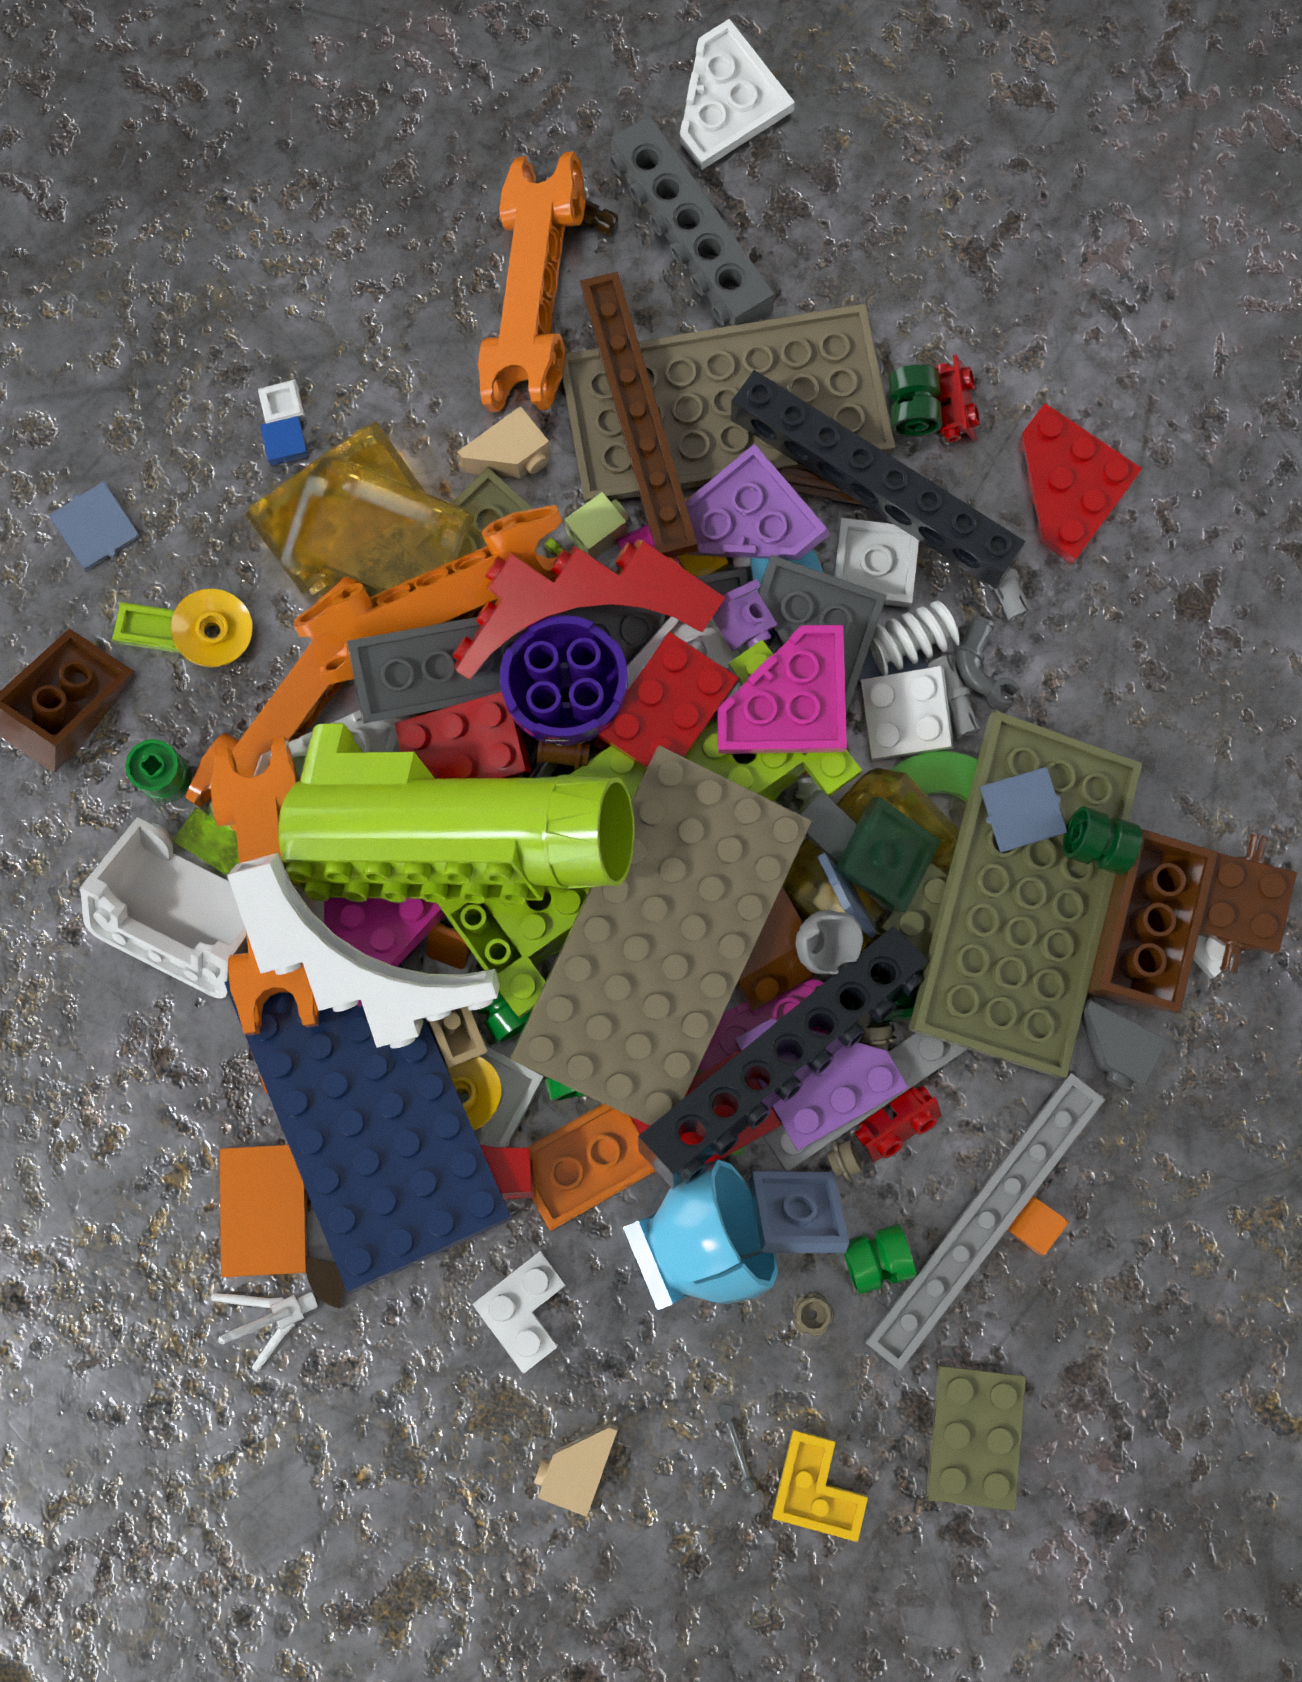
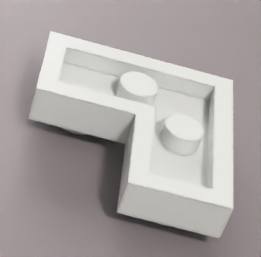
(510, 1310)

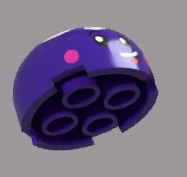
(557, 659)

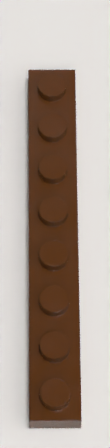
(638, 416)

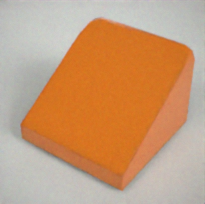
(447, 946)
(1038, 1226)

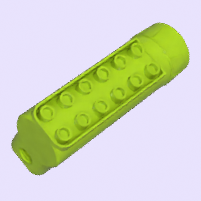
(396, 833)

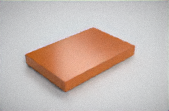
(586, 1164)
(262, 1212)

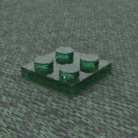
(888, 854)

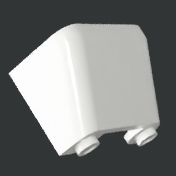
(164, 909)

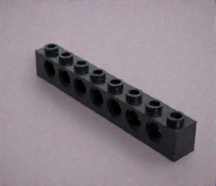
(876, 479)
(886, 957)

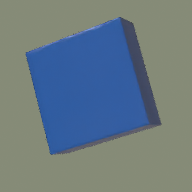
(284, 440)

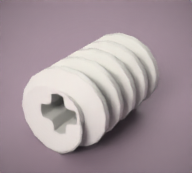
(913, 634)

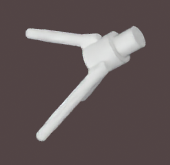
(284, 1312)

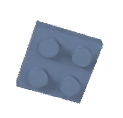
(798, 1212)

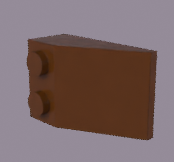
(60, 699)
(774, 959)

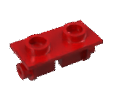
(961, 414)
(915, 1114)

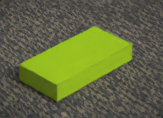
(144, 627)

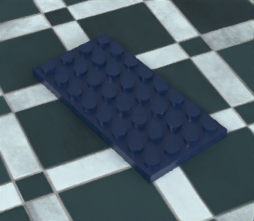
(374, 1140)

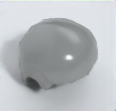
(828, 941)

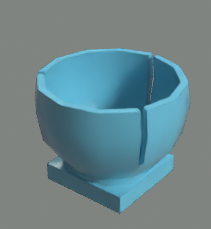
(699, 1240)

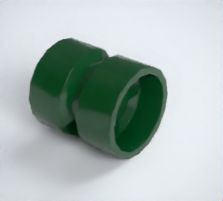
(915, 396)
(1107, 841)

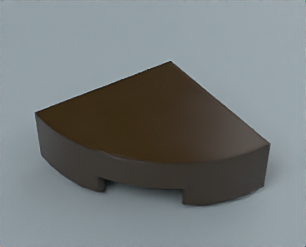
(325, 1281)

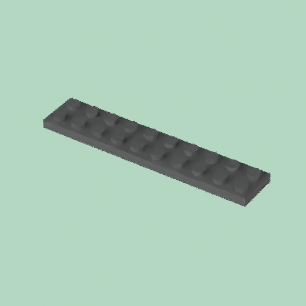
(416, 671)

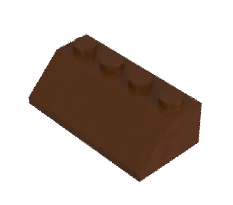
(1153, 925)

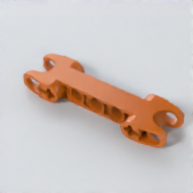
(525, 341)
(430, 596)
(287, 713)
(255, 810)

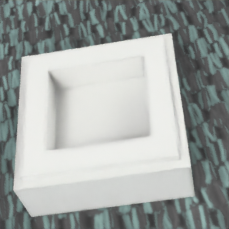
(281, 401)

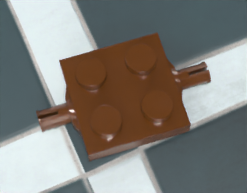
(1247, 904)

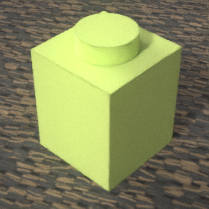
(597, 525)

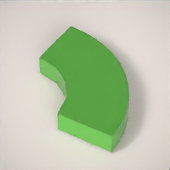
(941, 772)

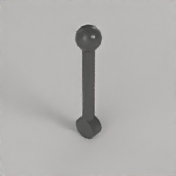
(726, 1413)

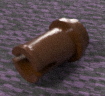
(572, 755)

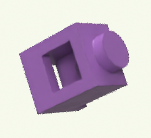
(744, 617)

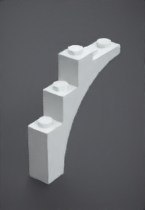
(393, 998)

